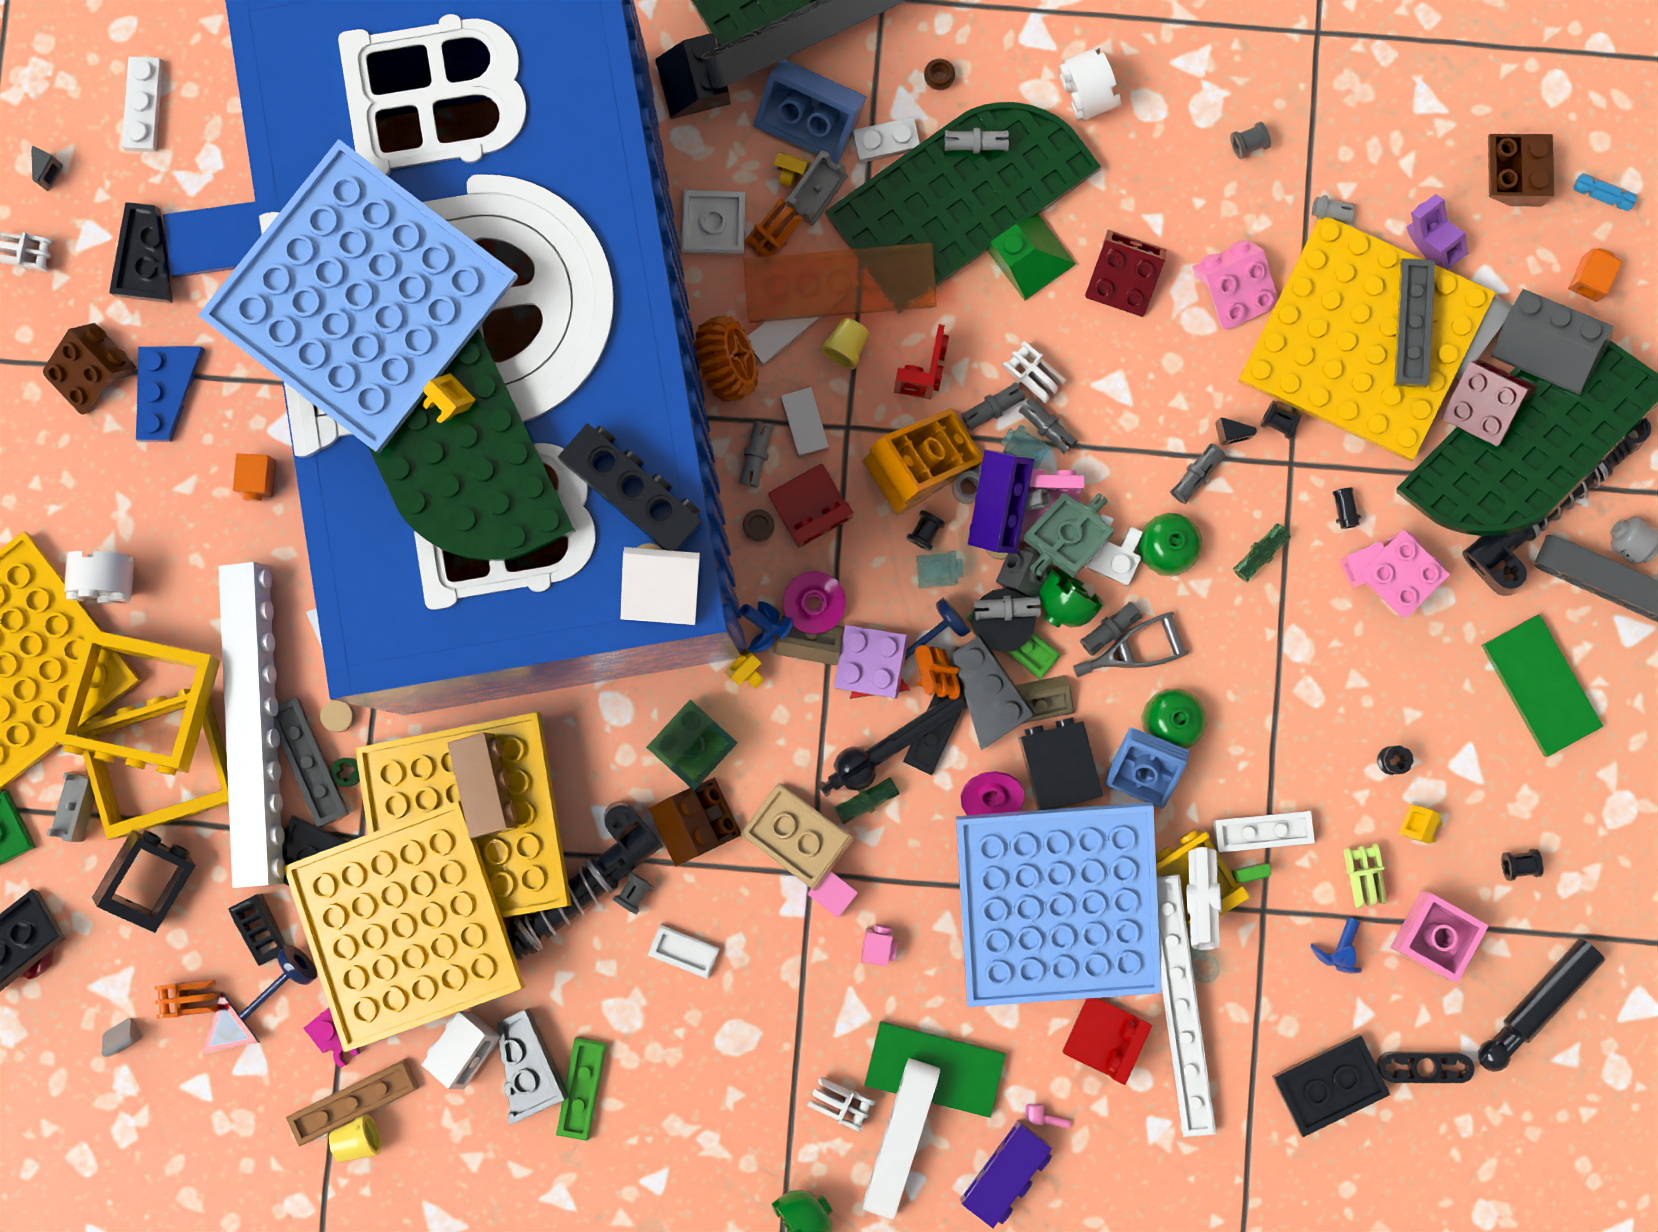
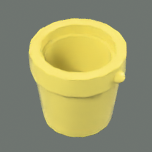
(845, 343)
(356, 1140)

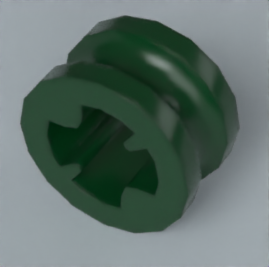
(337, 768)

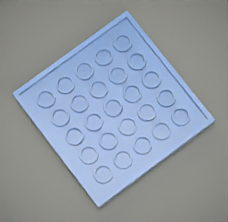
(358, 296)
(1059, 904)

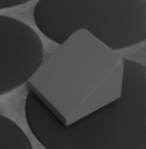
(44, 168)

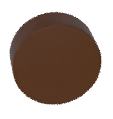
(758, 525)

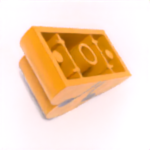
(921, 459)

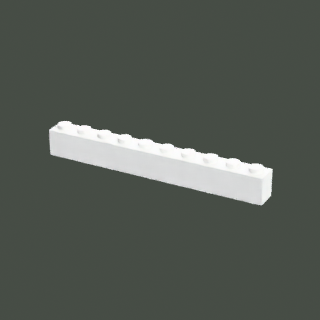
(249, 725)

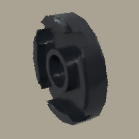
(1001, 634)

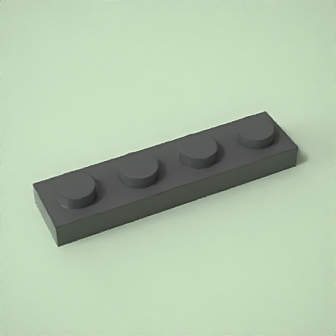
(1414, 323)
(308, 764)

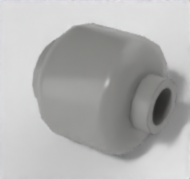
(1635, 540)

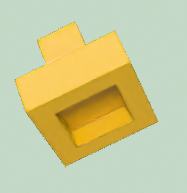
(791, 166)
(448, 396)
(744, 669)
(1420, 824)

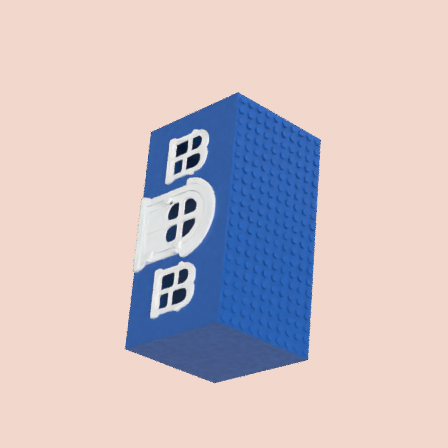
(586, 196)

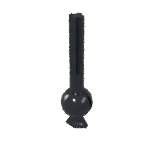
(857, 767)

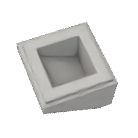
(120, 1037)

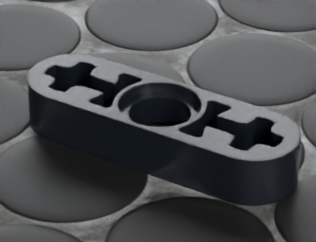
(1449, 1058)

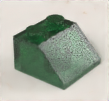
(692, 744)

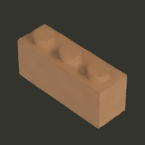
(483, 785)

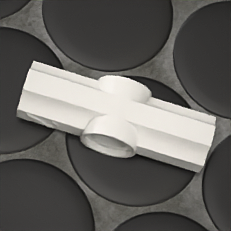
(1204, 898)

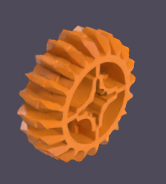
(726, 358)

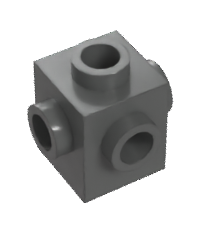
(1017, 573)

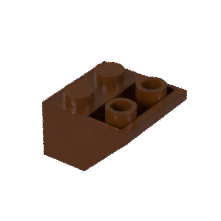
(1521, 169)
(694, 821)

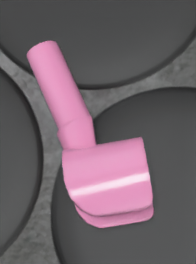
(1036, 1115)

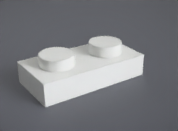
(885, 139)

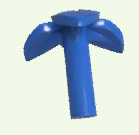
(767, 619)
(1344, 955)

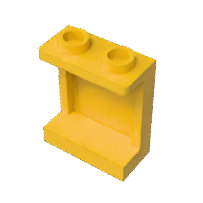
(1176, 862)

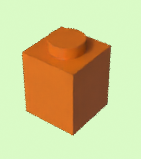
(1595, 274)
(254, 476)

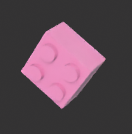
(1439, 936)

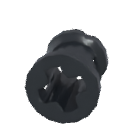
(1281, 420)
(925, 530)
(1401, 766)
(1522, 864)

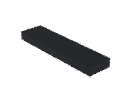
(928, 749)

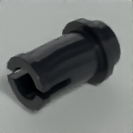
(1346, 508)

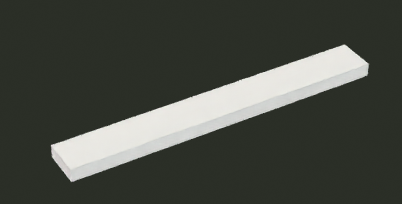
(1183, 1011)

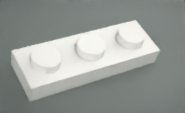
(142, 104)
(1263, 831)

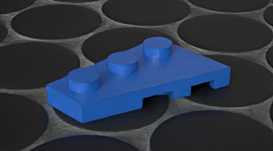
(161, 389)

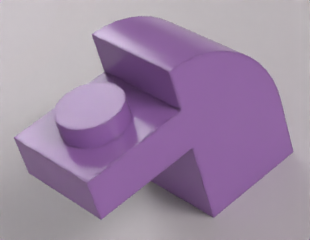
(1436, 235)

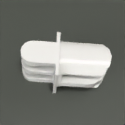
(25, 251)
(1032, 371)
(842, 1104)

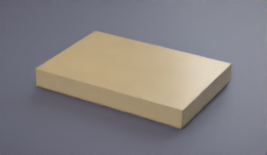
(797, 836)

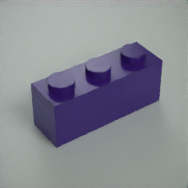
(1000, 501)
(1006, 1175)

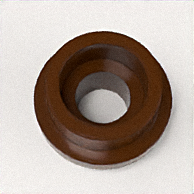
(943, 66)

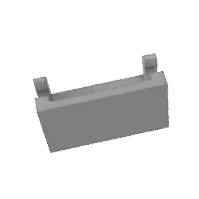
(817, 188)
(73, 808)

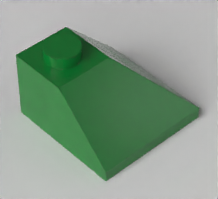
(1030, 256)

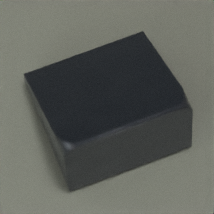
(1233, 432)

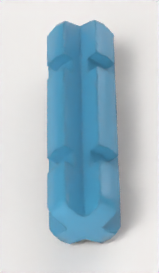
(1605, 192)

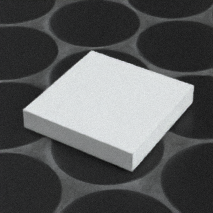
(713, 222)
(659, 585)

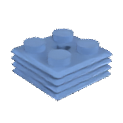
(1143, 750)

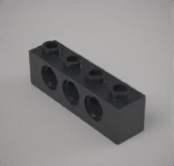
(581, 458)

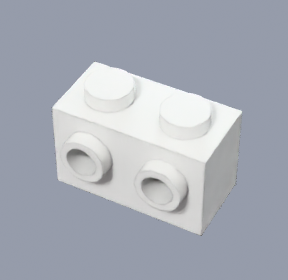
(460, 1050)

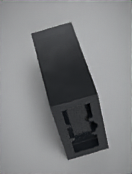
(105, 895)

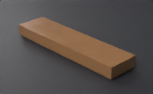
(352, 1102)

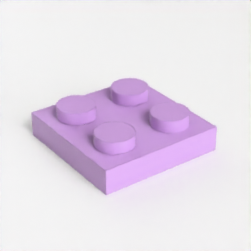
(871, 661)

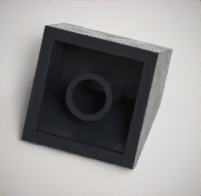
(686, 78)

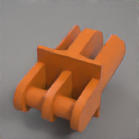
(773, 230)
(936, 672)
(182, 999)

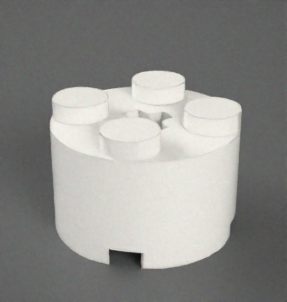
(1090, 82)
(99, 576)

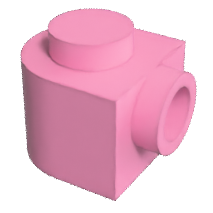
(878, 946)

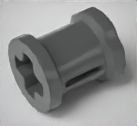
(1250, 140)
(633, 893)

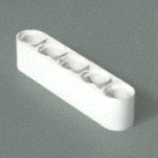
(901, 1138)

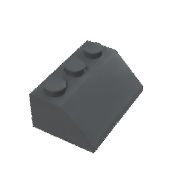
(1552, 341)

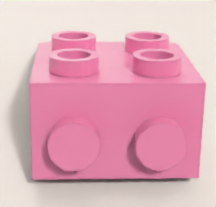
(1238, 283)
(1056, 485)
(1404, 573)

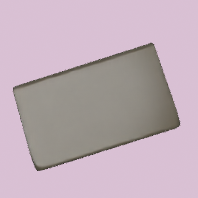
(812, 647)
(1048, 697)

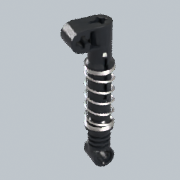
(1491, 550)
(589, 884)

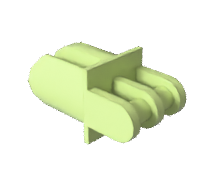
(1367, 881)

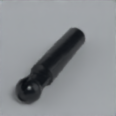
(1541, 1004)

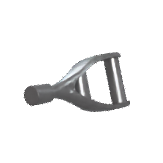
(1125, 651)

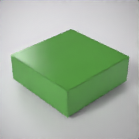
(1251, 872)

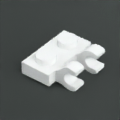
(1116, 561)

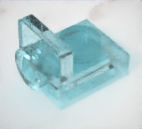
(1024, 444)
(938, 570)

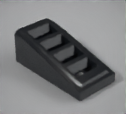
(242, 923)

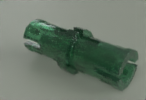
(1261, 552)
(867, 800)

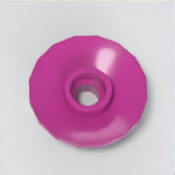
(819, 586)
(992, 794)

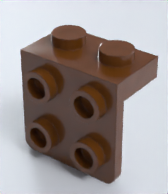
(86, 365)

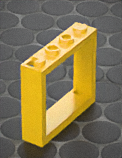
(193, 716)
(101, 781)

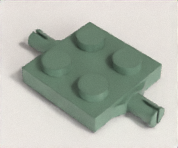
(1069, 534)

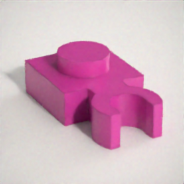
(325, 1036)

